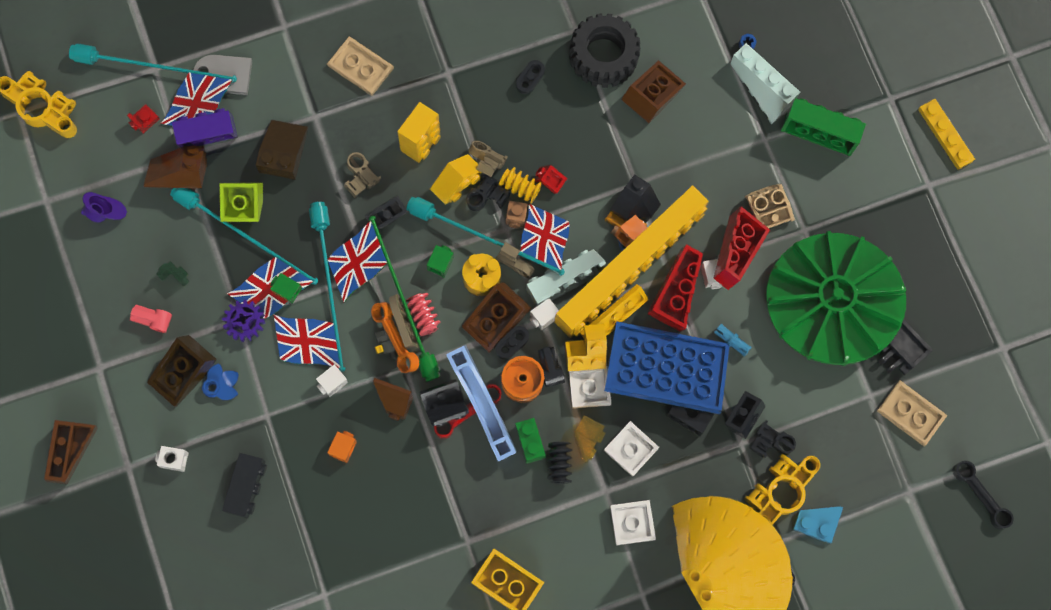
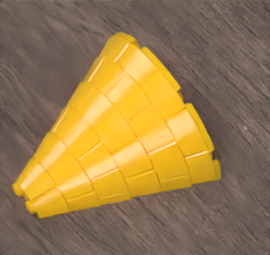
(731, 555)

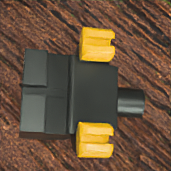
(385, 345)

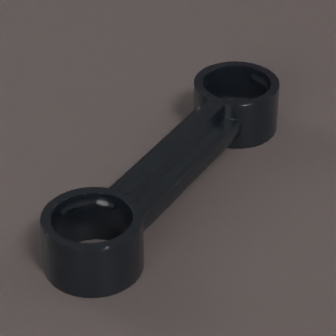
(983, 495)

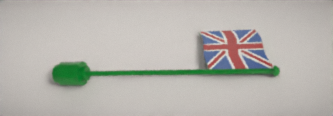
(361, 261)

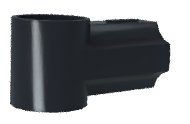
(552, 371)

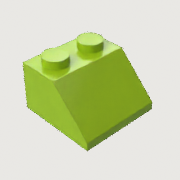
(241, 202)

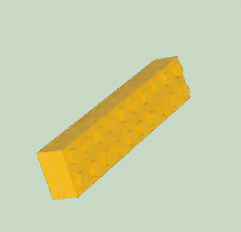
(630, 262)

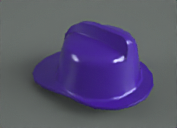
(100, 207)

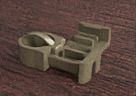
(491, 158)
(364, 178)
(508, 257)

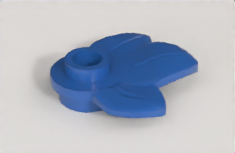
(223, 381)

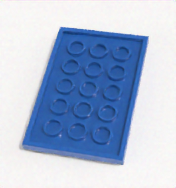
(667, 367)

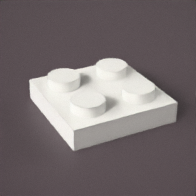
(588, 388)
(631, 448)
(632, 522)

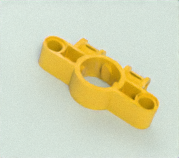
(31, 87)
(795, 474)

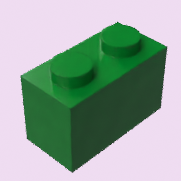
(530, 440)

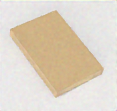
(360, 66)
(911, 413)

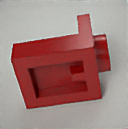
(143, 119)
(550, 178)

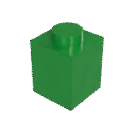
(440, 260)
(285, 288)

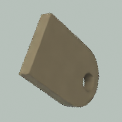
(403, 323)

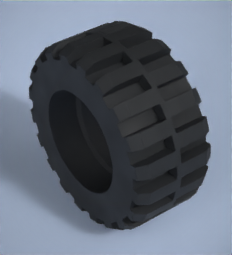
(610, 29)

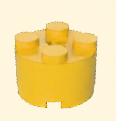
(481, 264)

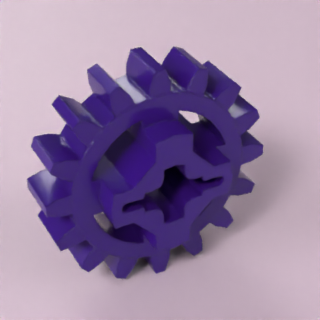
(251, 318)

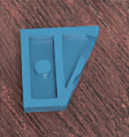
(818, 523)

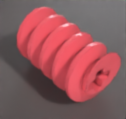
(422, 314)

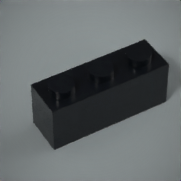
(244, 485)

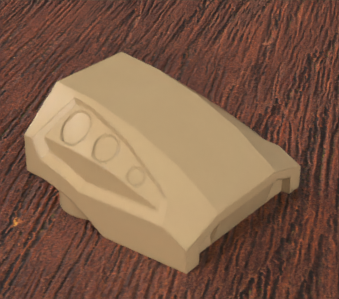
(770, 205)

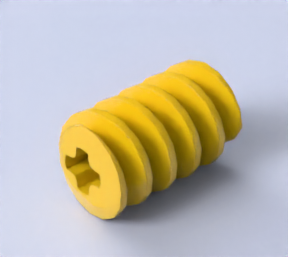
(520, 184)

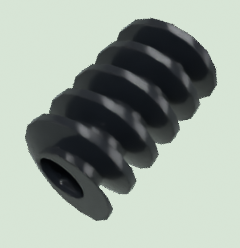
(559, 462)

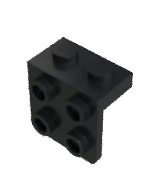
(444, 403)

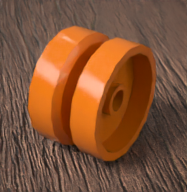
(522, 390)

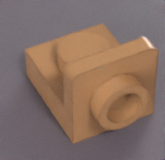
(516, 214)

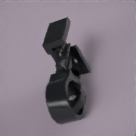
(489, 190)
(768, 438)

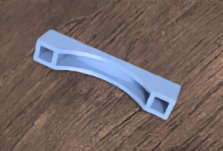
(482, 402)

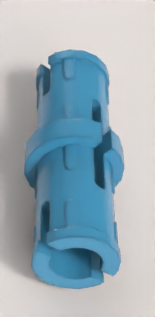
(733, 340)

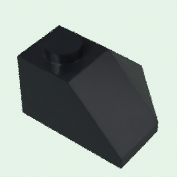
(636, 199)

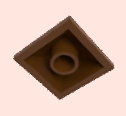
(394, 399)

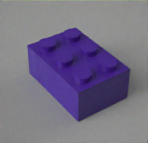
(204, 128)

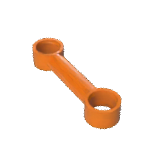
(395, 337)

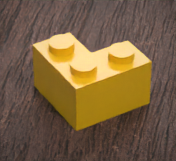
(456, 177)
(587, 353)

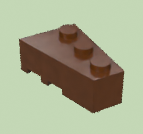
(66, 449)

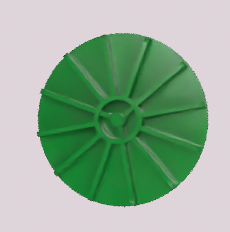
(836, 298)

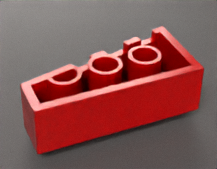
(740, 244)
(677, 290)

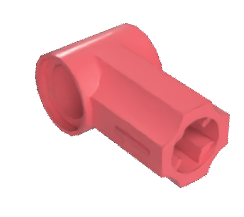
(155, 319)

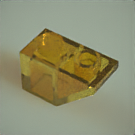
(586, 437)

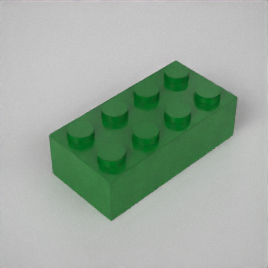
(823, 126)

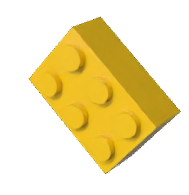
(419, 132)
(507, 582)

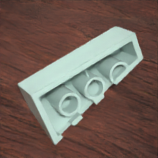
(764, 82)
(577, 272)

